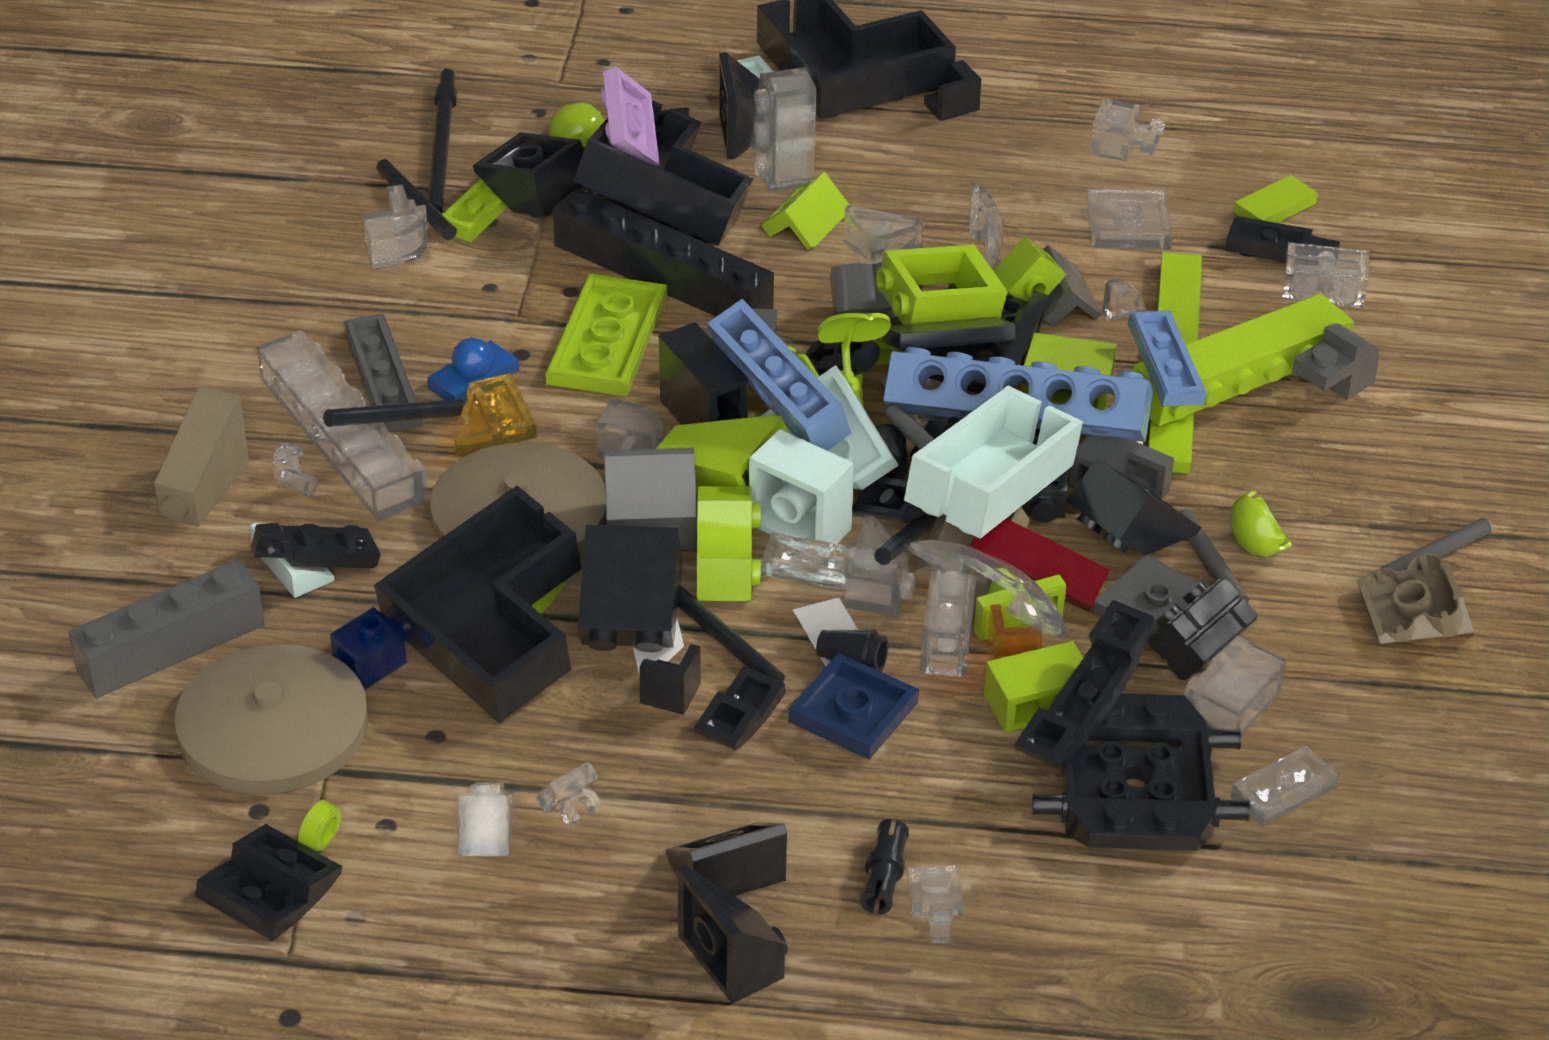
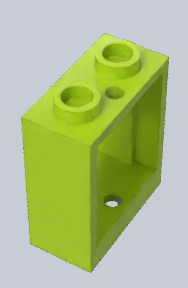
(904, 270)

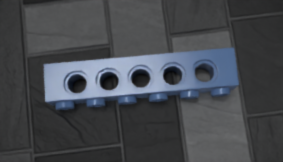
(1123, 420)

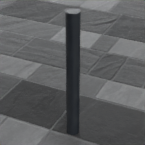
(434, 217)
(393, 412)
(903, 539)
(725, 635)

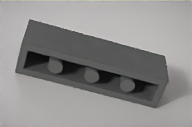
(166, 628)

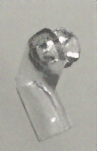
(287, 470)

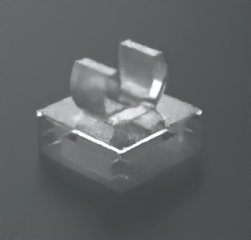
(570, 789)

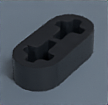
(827, 355)

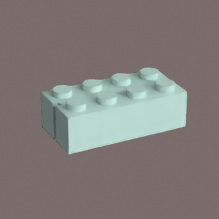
(989, 461)

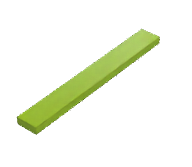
(1181, 296)

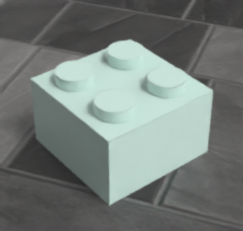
(802, 489)

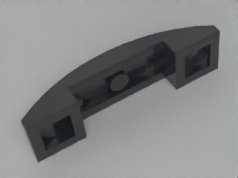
(1091, 689)

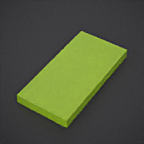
(606, 335)

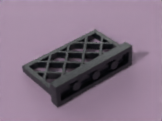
(1028, 320)

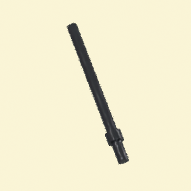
(445, 99)

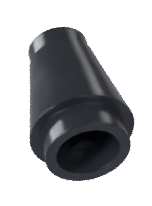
(860, 645)

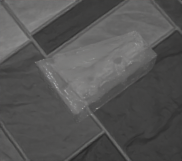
(784, 129)

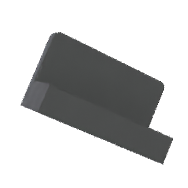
(1068, 293)

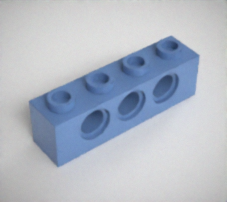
(780, 377)

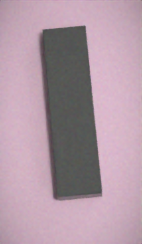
(380, 365)

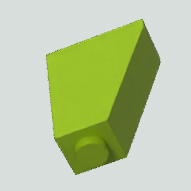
(724, 447)

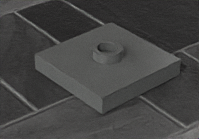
(1149, 588)

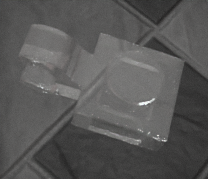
(936, 895)

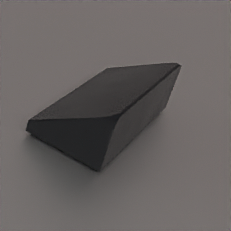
(886, 501)

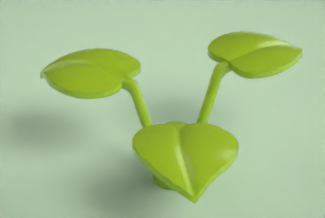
(854, 328)

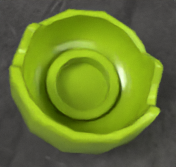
(575, 122)
(1256, 527)

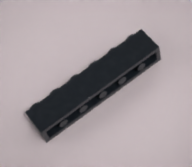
(658, 254)

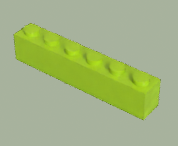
(1251, 353)

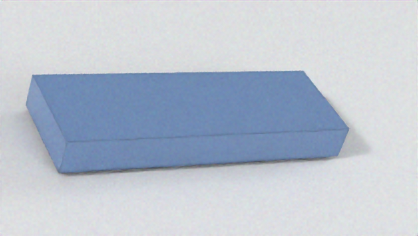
(1166, 358)

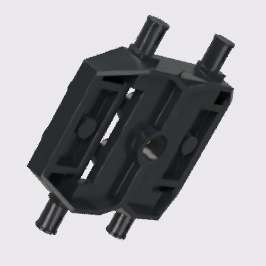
(1179, 799)

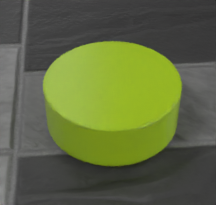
(320, 825)

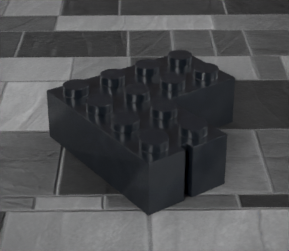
(854, 63)
(680, 192)
(472, 600)

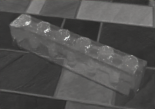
(362, 454)

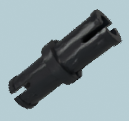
(884, 866)

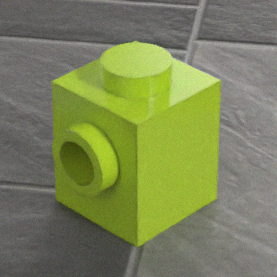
(1027, 270)

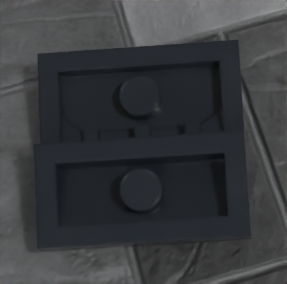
(268, 881)

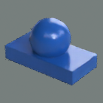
(471, 362)

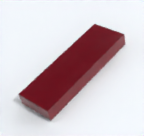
(1043, 559)

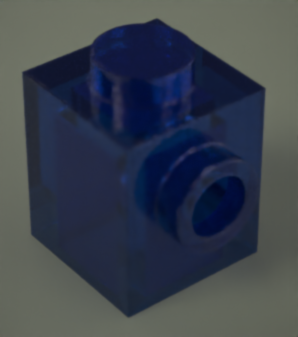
(370, 646)

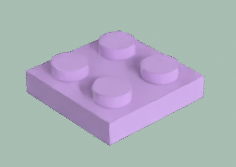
(629, 116)

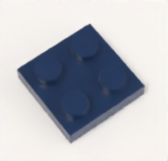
(853, 705)

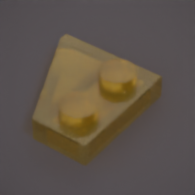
(493, 416)

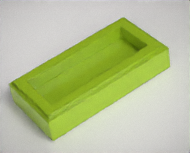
(1277, 201)

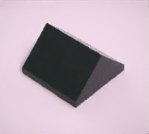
(737, 858)

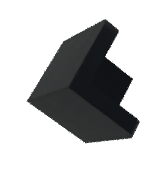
(958, 96)
(670, 684)

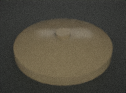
(547, 473)
(271, 719)

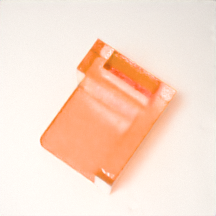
(1009, 641)

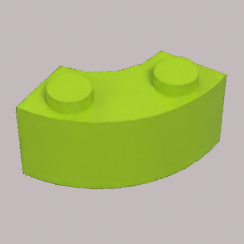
(725, 543)

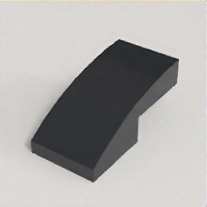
(742, 710)

